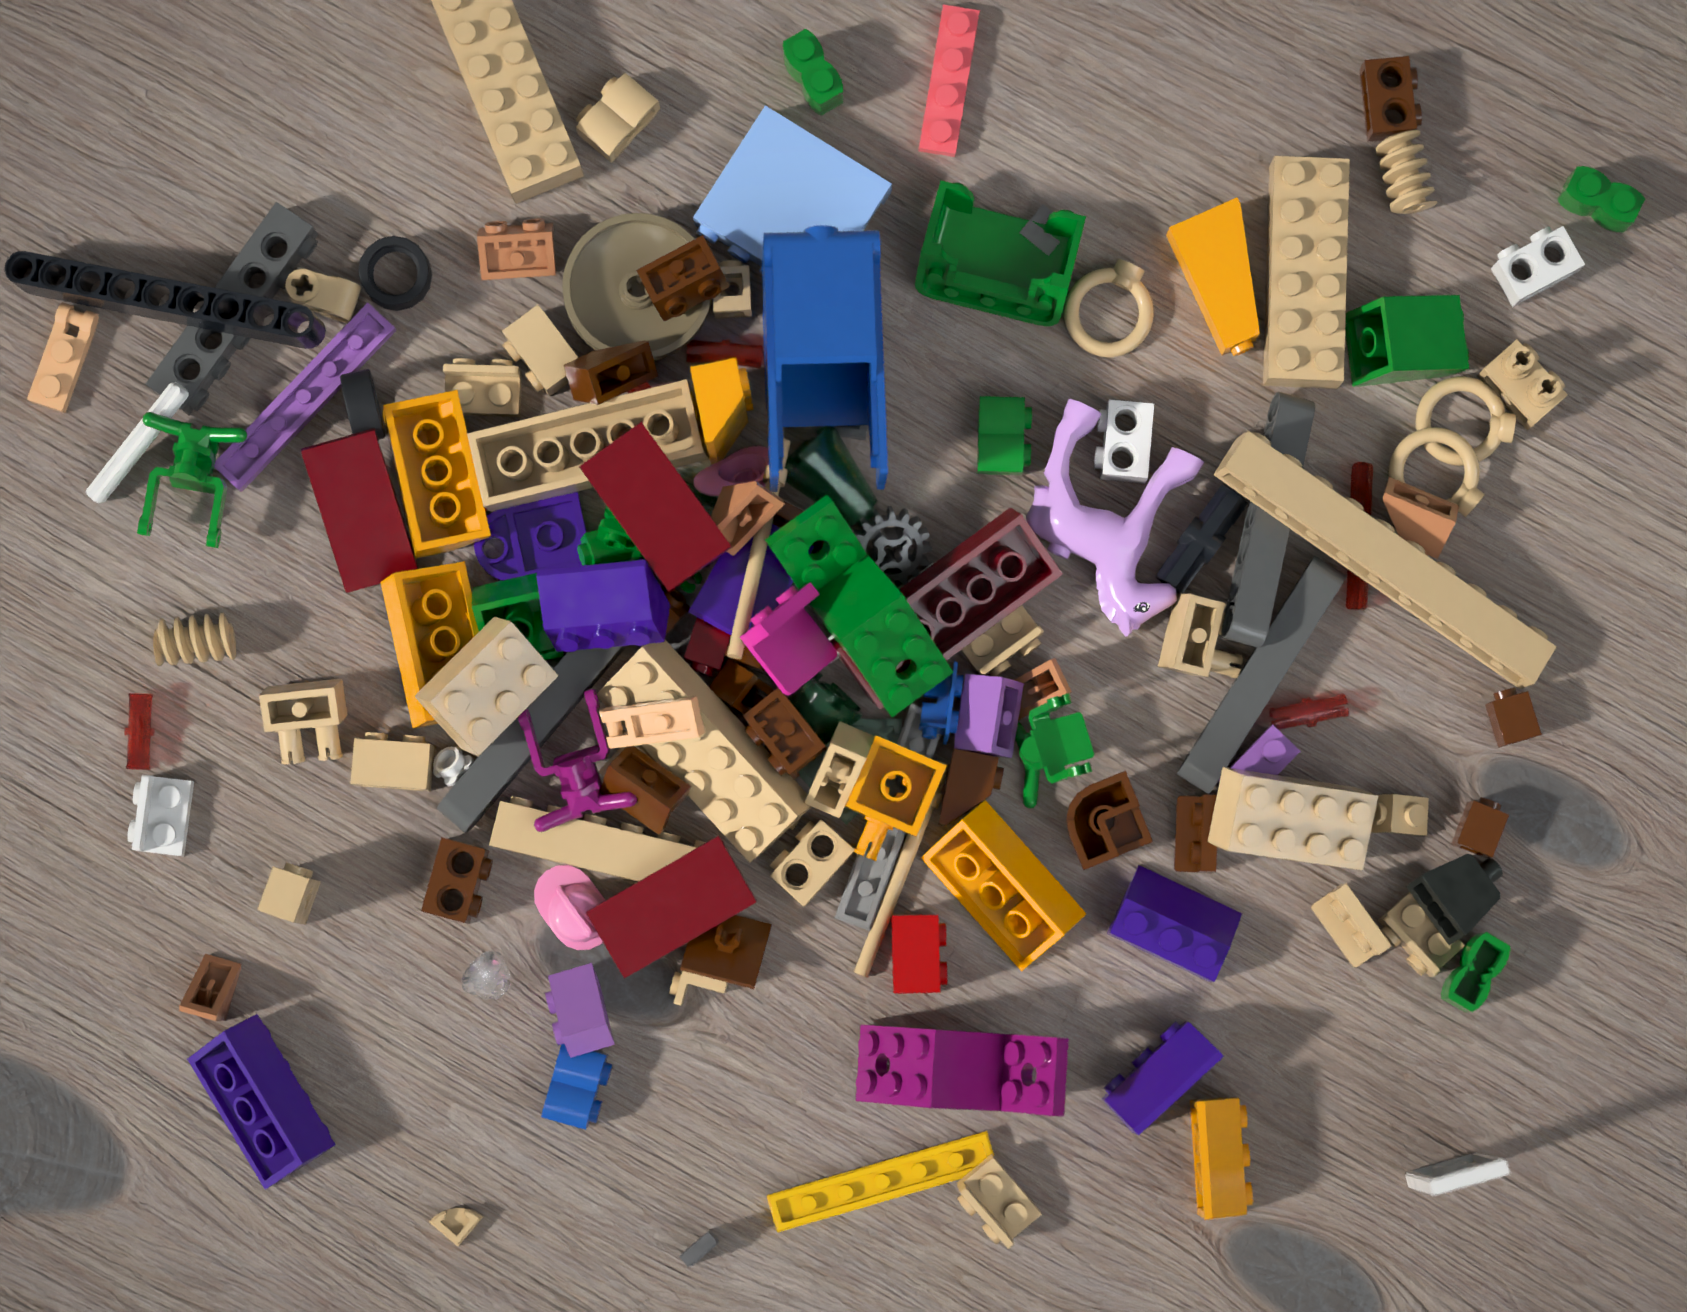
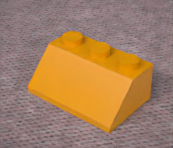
(1220, 1157)

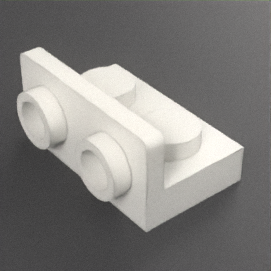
(161, 815)

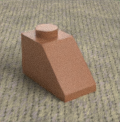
(1420, 515)

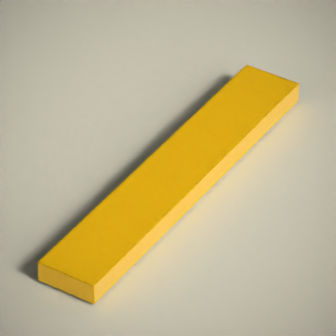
(878, 1182)

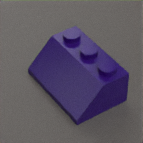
(602, 606)
(1175, 924)
(1160, 1076)

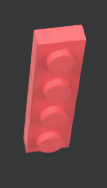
(949, 80)

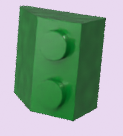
(517, 602)

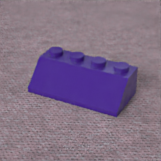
(261, 1101)

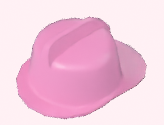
(738, 468)
(563, 899)

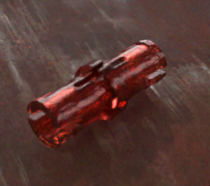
(712, 351)
(1309, 712)
(139, 731)

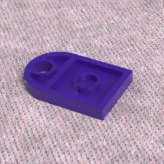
(534, 537)

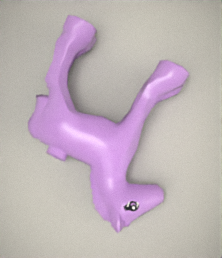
(1100, 534)

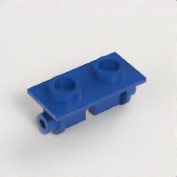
(940, 717)

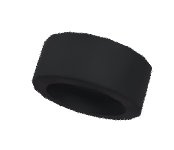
(379, 249)
(362, 402)

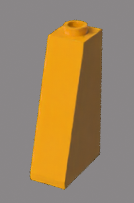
(1218, 271)

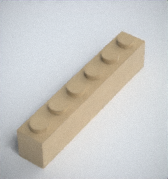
(585, 842)

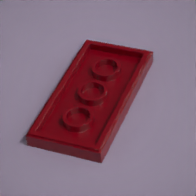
(655, 507)
(359, 509)
(671, 906)

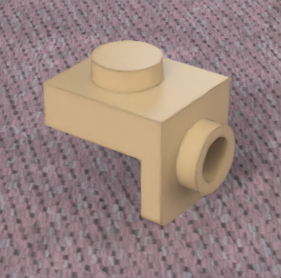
(1401, 815)
(682, 980)

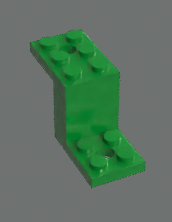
(860, 606)

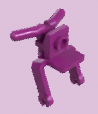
(576, 772)

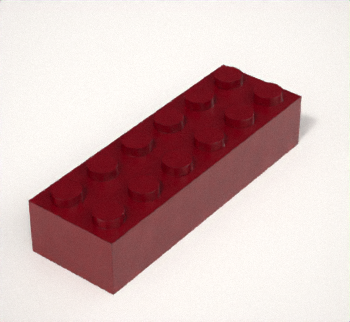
(973, 587)

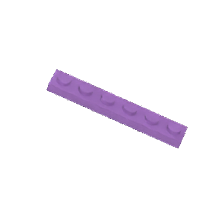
(304, 397)

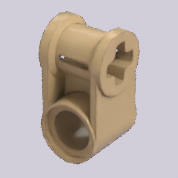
(329, 294)

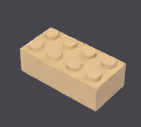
(1292, 818)

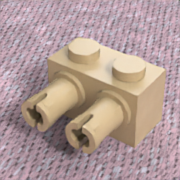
(1523, 383)
(1193, 637)
(305, 706)

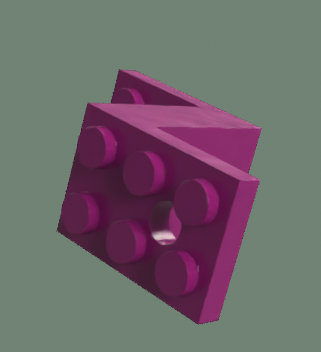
(962, 1070)

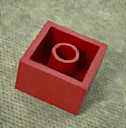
(916, 954)

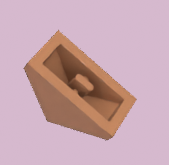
(744, 511)
(1041, 684)
(211, 988)

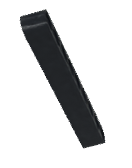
(177, 309)

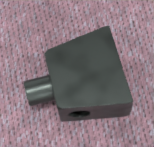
(1457, 894)

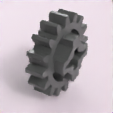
(900, 536)

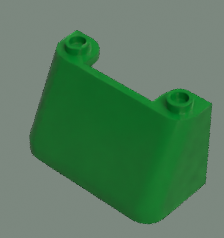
(988, 266)

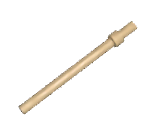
(754, 570)
(894, 888)

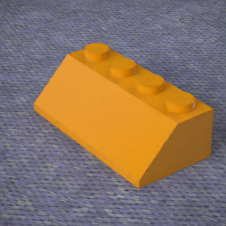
(722, 403)
(435, 473)
(429, 625)
(1003, 885)

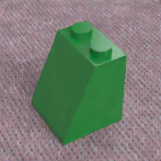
(1406, 339)

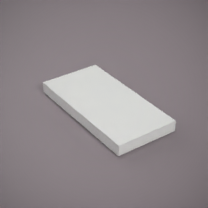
(1456, 1173)

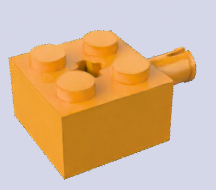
(903, 810)

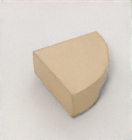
(456, 1223)

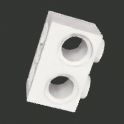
(1541, 271)
(1133, 442)

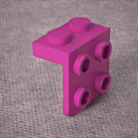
(789, 640)

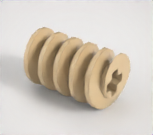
(1404, 173)
(194, 640)

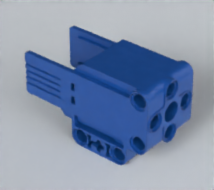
(823, 337)

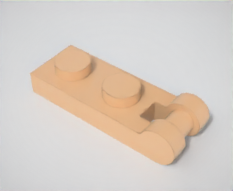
(63, 358)
(653, 722)

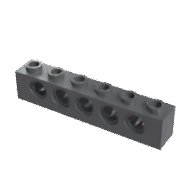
(277, 227)

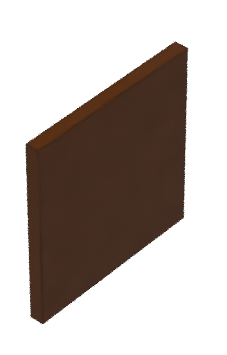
(729, 951)

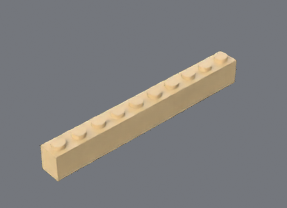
(1385, 559)

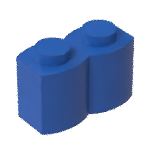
(575, 1088)

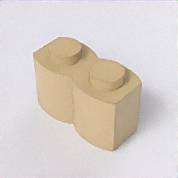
(617, 116)

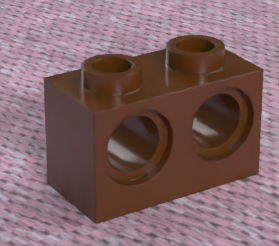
(1380, 98)
(446, 878)

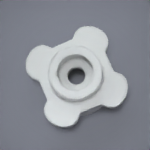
(451, 764)

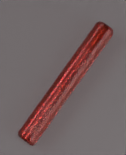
(1361, 492)

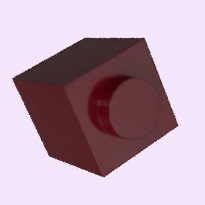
(706, 648)

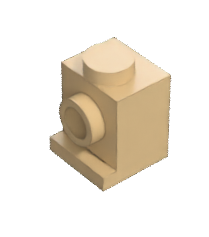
(739, 305)

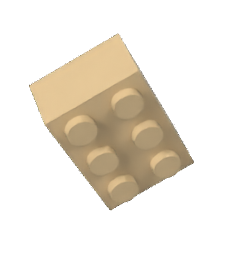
(486, 685)

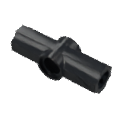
(1201, 539)

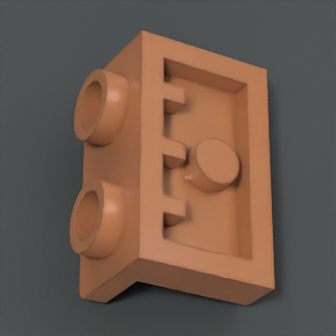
(516, 249)

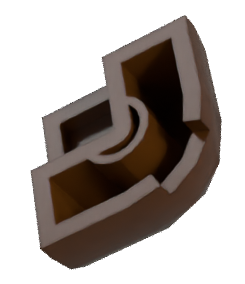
(1106, 821)

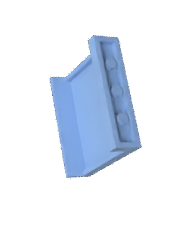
(785, 184)

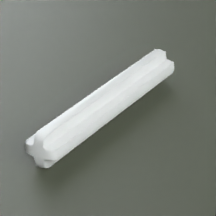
(135, 445)

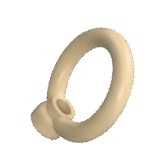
(1126, 277)
(1501, 422)
(1468, 494)

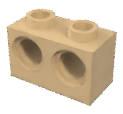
(819, 869)

